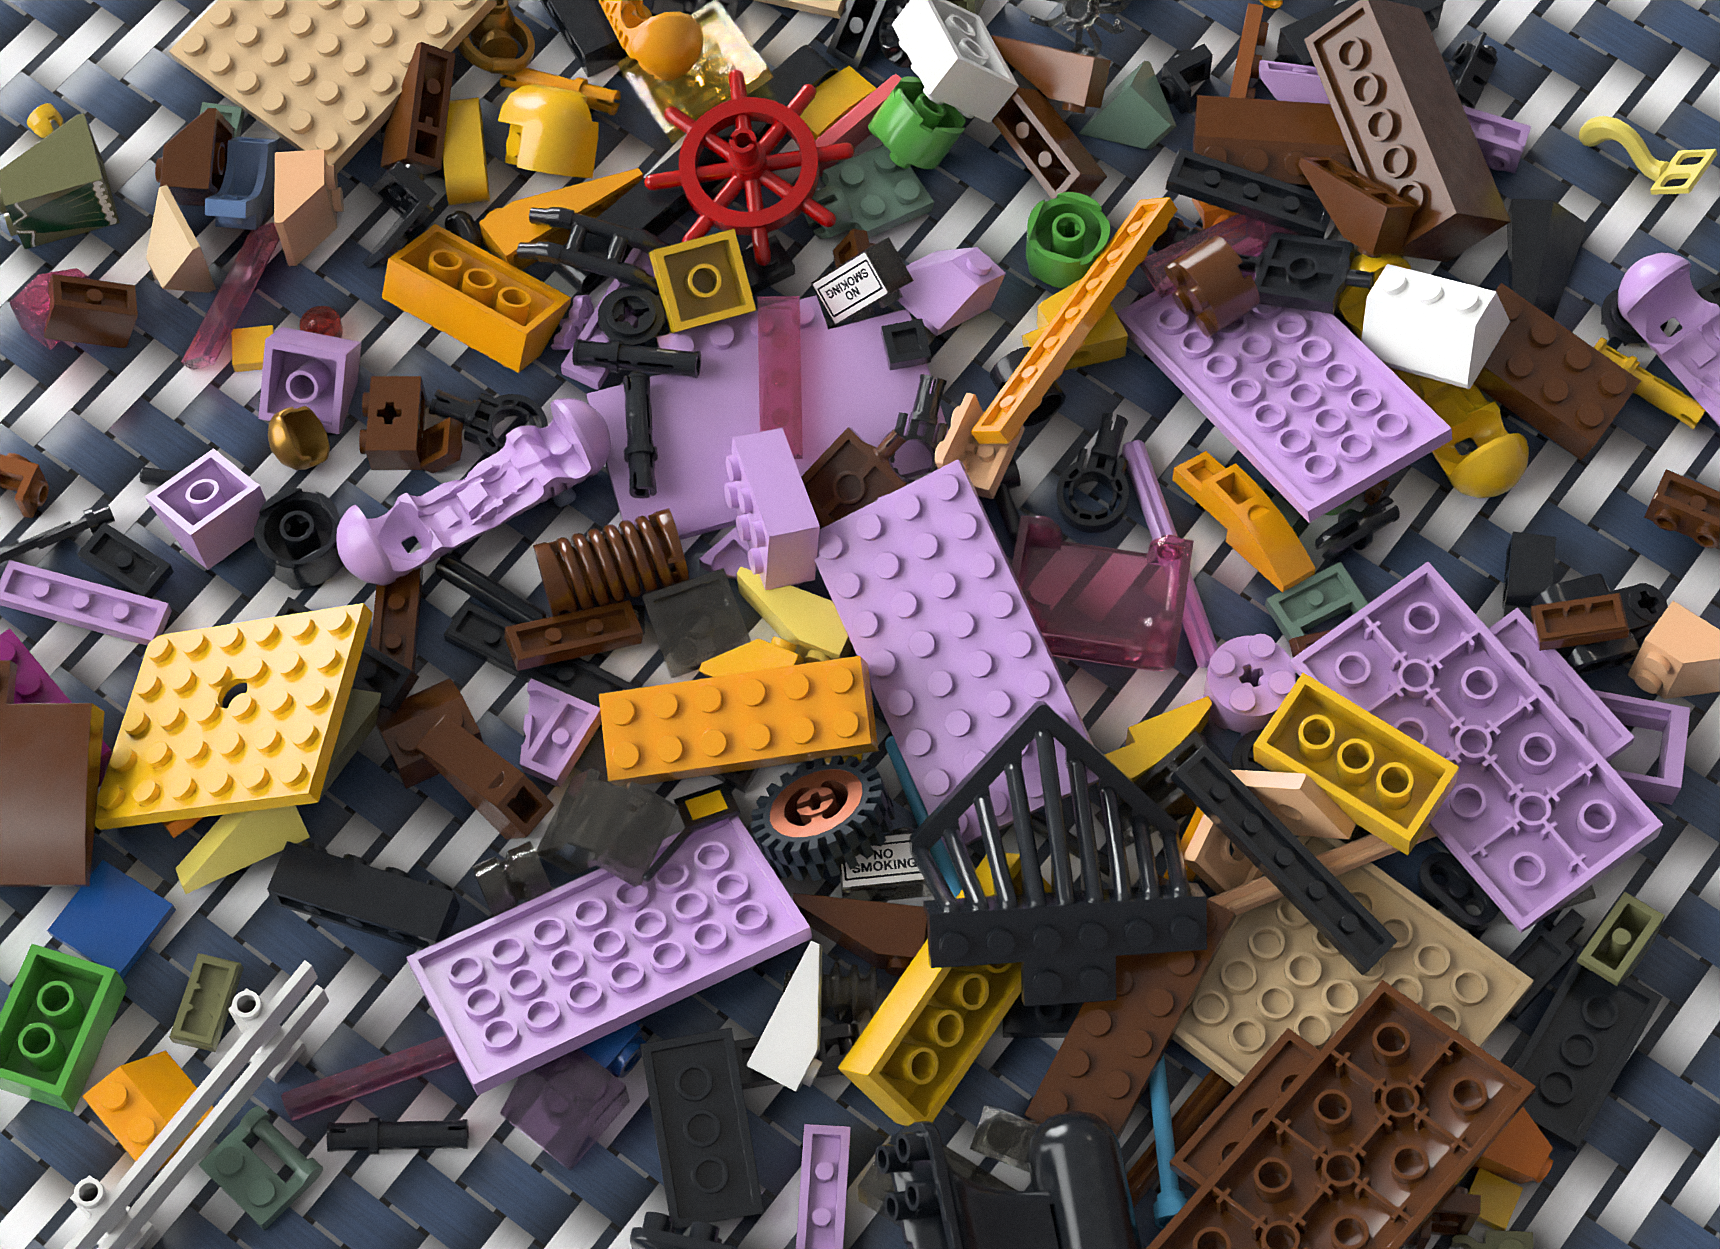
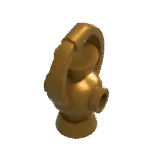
(496, 45)

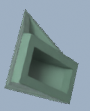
(1133, 112)

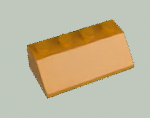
(474, 297)

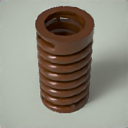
(608, 555)

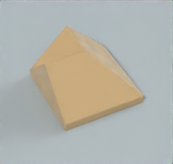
(174, 251)

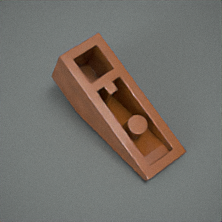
(1058, 73)

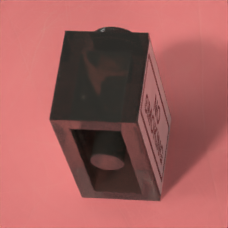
(861, 282)
(886, 874)

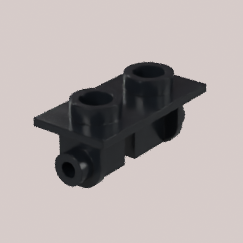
(1475, 63)

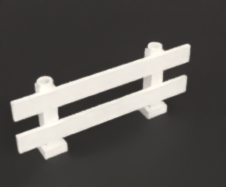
(270, 1054)

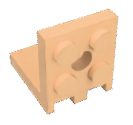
(1292, 799)

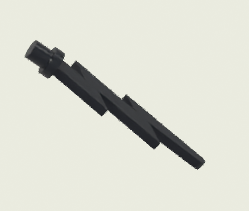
(92, 520)

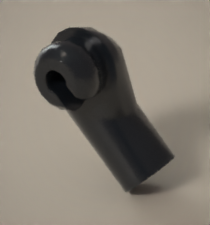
(464, 226)

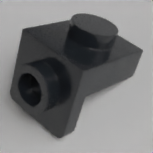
(1183, 72)

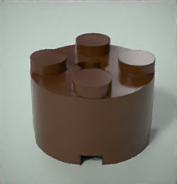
(1212, 285)

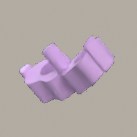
(573, 326)

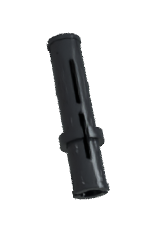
(636, 358)
(640, 448)
(397, 1135)

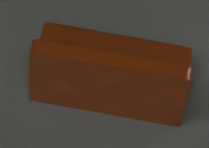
(90, 311)

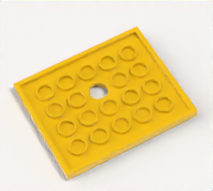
(267, 750)

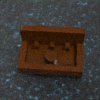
(1686, 508)
(1451, 1218)

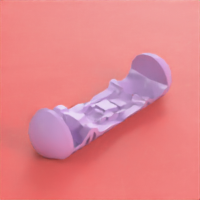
(1662, 290)
(516, 479)

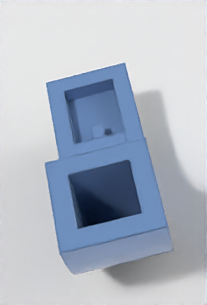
(246, 184)

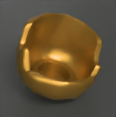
(298, 438)

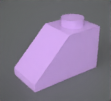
(1292, 82)

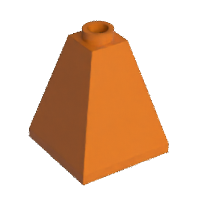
(1518, 1152)

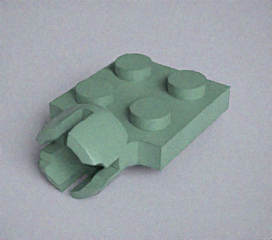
(870, 195)

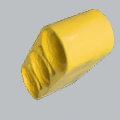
(465, 153)

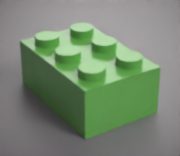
(56, 1025)

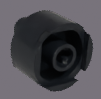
(299, 537)

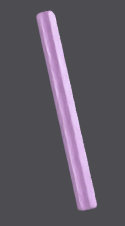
(1161, 524)

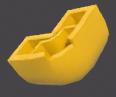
(550, 131)

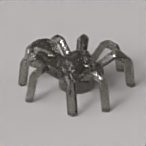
(1082, 15)

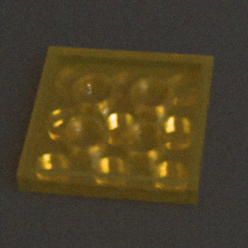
(707, 82)

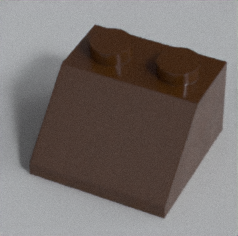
(196, 159)
(413, 721)

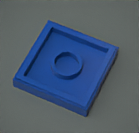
(112, 919)

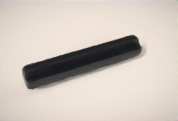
(487, 590)

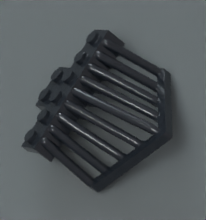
(1064, 935)

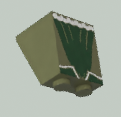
(57, 187)

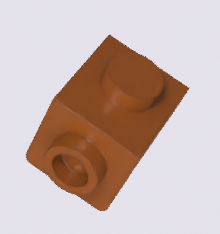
(27, 479)

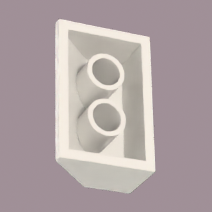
(1432, 325)

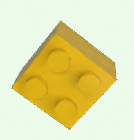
(702, 281)

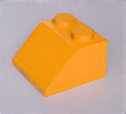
(141, 1101)

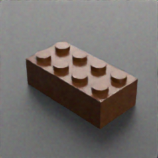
(1553, 377)

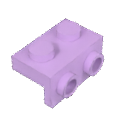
(1498, 138)

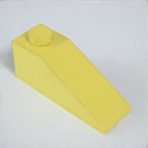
(798, 618)
(239, 842)

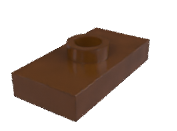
(1579, 621)

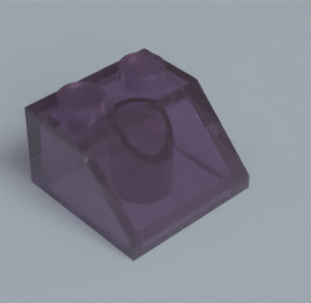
(566, 1105)

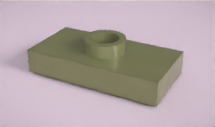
(206, 1002)

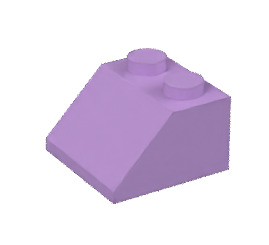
(309, 372)
(209, 508)

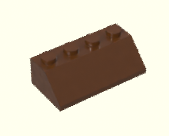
(1268, 135)

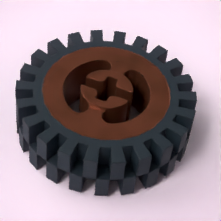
(822, 818)

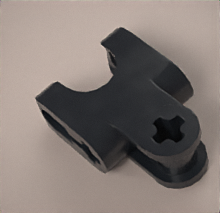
(1642, 608)

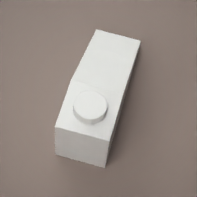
(793, 1033)

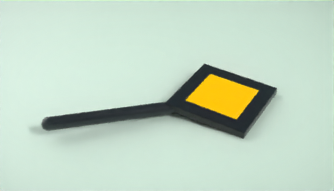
(697, 811)

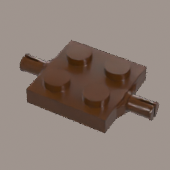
(851, 475)

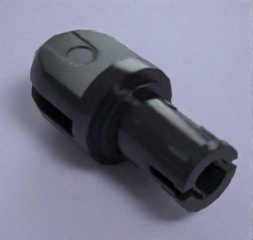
(1357, 528)

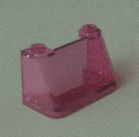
(1103, 599)

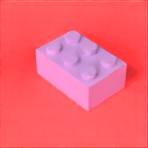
(772, 509)

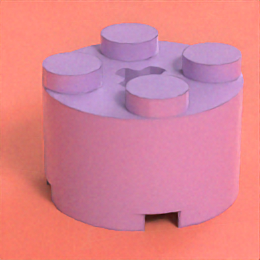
(1235, 671)

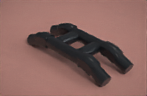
(572, 254)

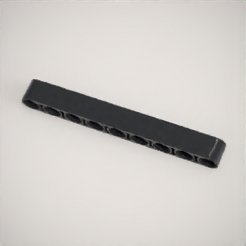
(661, 208)

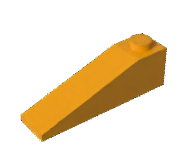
(510, 225)

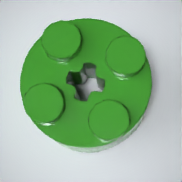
(915, 126)
(1065, 238)

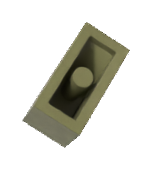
(1622, 939)

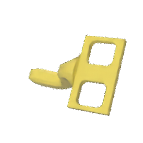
(1607, 128)

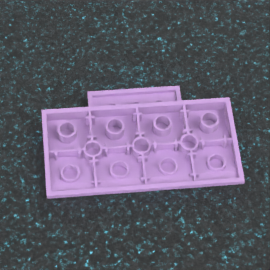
(695, 418)
(1533, 743)

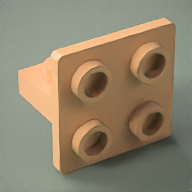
(983, 462)

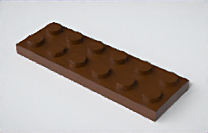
(1122, 1040)

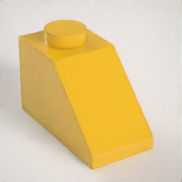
(753, 657)

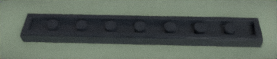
(483, 636)

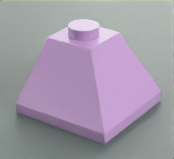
(951, 287)

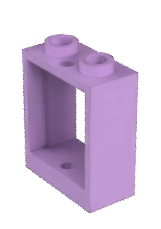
(1657, 716)

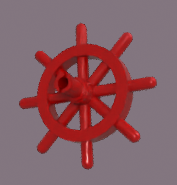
(750, 165)

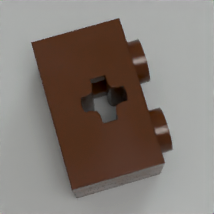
(396, 401)

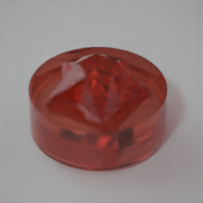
(322, 321)

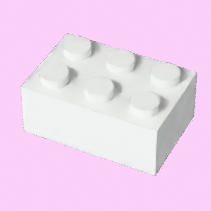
(955, 57)

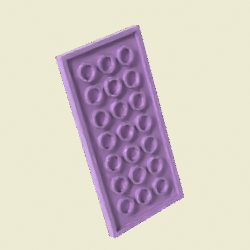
(1292, 397)
(944, 636)
(605, 953)

